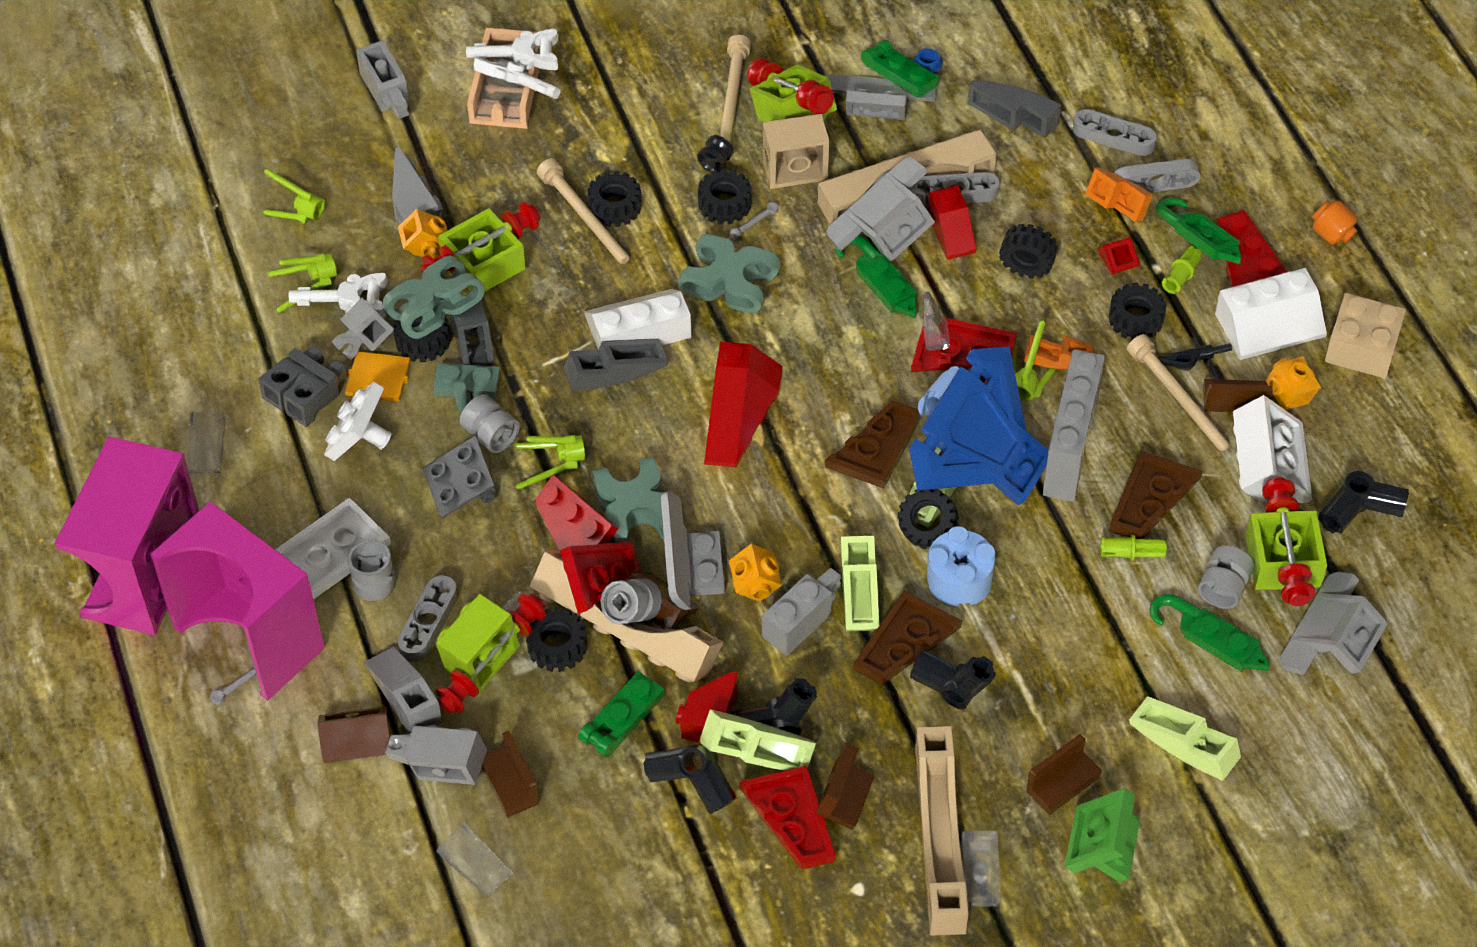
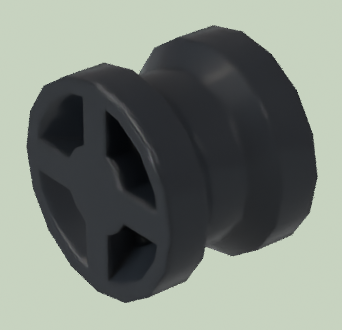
(715, 153)

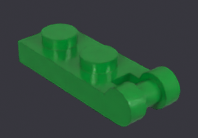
(899, 69)
(622, 714)

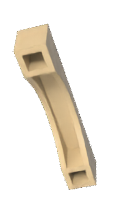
(955, 156)
(685, 650)
(940, 831)

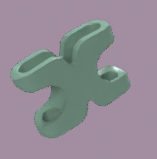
(729, 273)
(433, 297)
(631, 501)

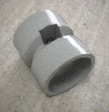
(488, 422)
(371, 570)
(1226, 577)
(631, 601)

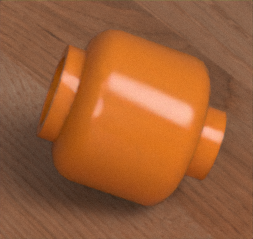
(1335, 222)

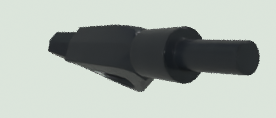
(1187, 359)

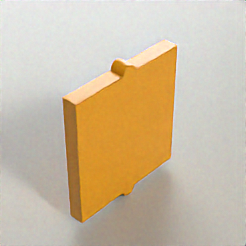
(383, 369)

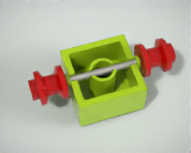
(788, 92)
(487, 245)
(1286, 545)
(481, 644)

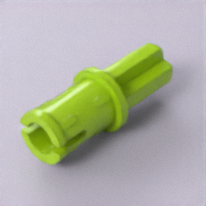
(1182, 270)
(1130, 547)

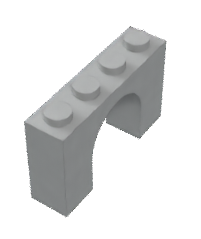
(1072, 425)

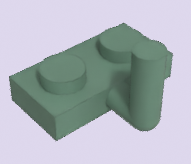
(466, 382)

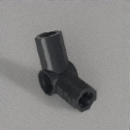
(1356, 496)
(954, 683)
(786, 710)
(679, 764)

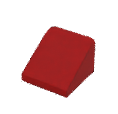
(1119, 255)

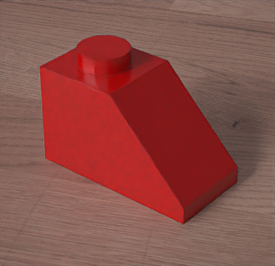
(951, 222)
(715, 695)

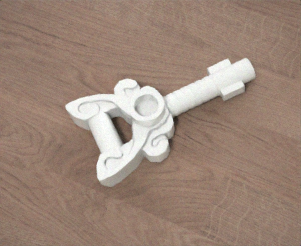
(522, 50)
(515, 73)
(347, 293)

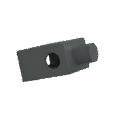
(473, 323)

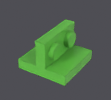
(1104, 835)

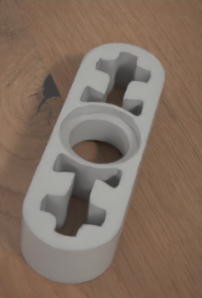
(1136, 131)
(1183, 175)
(965, 180)
(427, 632)

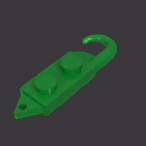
(1200, 231)
(883, 278)
(1213, 634)

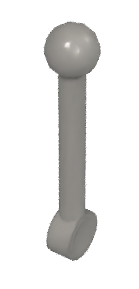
(771, 208)
(218, 696)

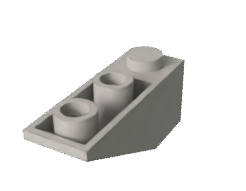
(411, 190)
(404, 689)

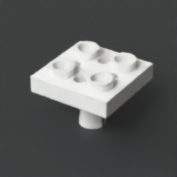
(356, 423)

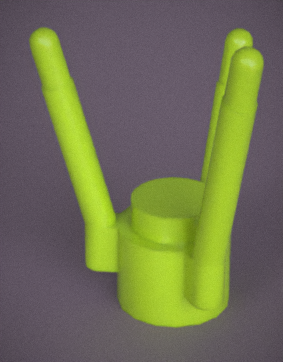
(307, 204)
(318, 267)
(1026, 378)
(567, 449)

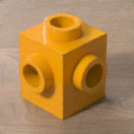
(421, 232)
(1293, 382)
(755, 572)

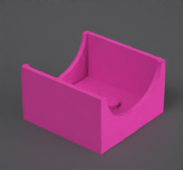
(119, 518)
(230, 575)

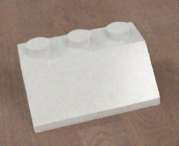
(1271, 313)
(645, 317)
(1270, 447)

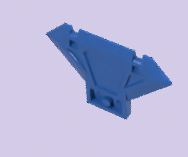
(980, 432)

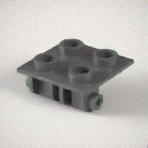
(460, 478)

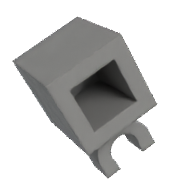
(364, 327)

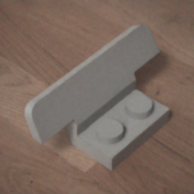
(874, 96)
(886, 212)
(691, 558)
(1336, 624)

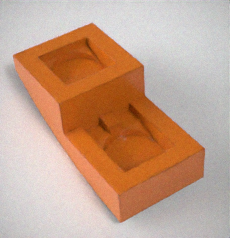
(1119, 193)
(1055, 355)

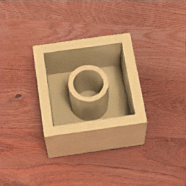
(795, 151)
(1365, 335)

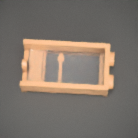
(496, 100)

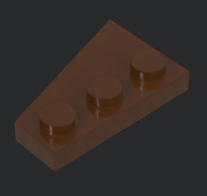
(878, 447)
(1151, 493)
(904, 634)

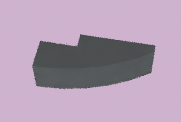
(1015, 106)
(613, 363)

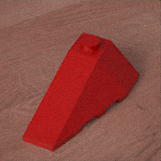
(742, 394)

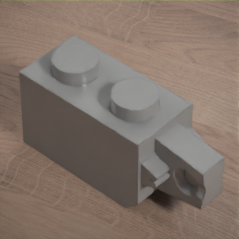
(383, 78)
(800, 611)
(440, 753)

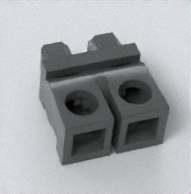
(302, 384)

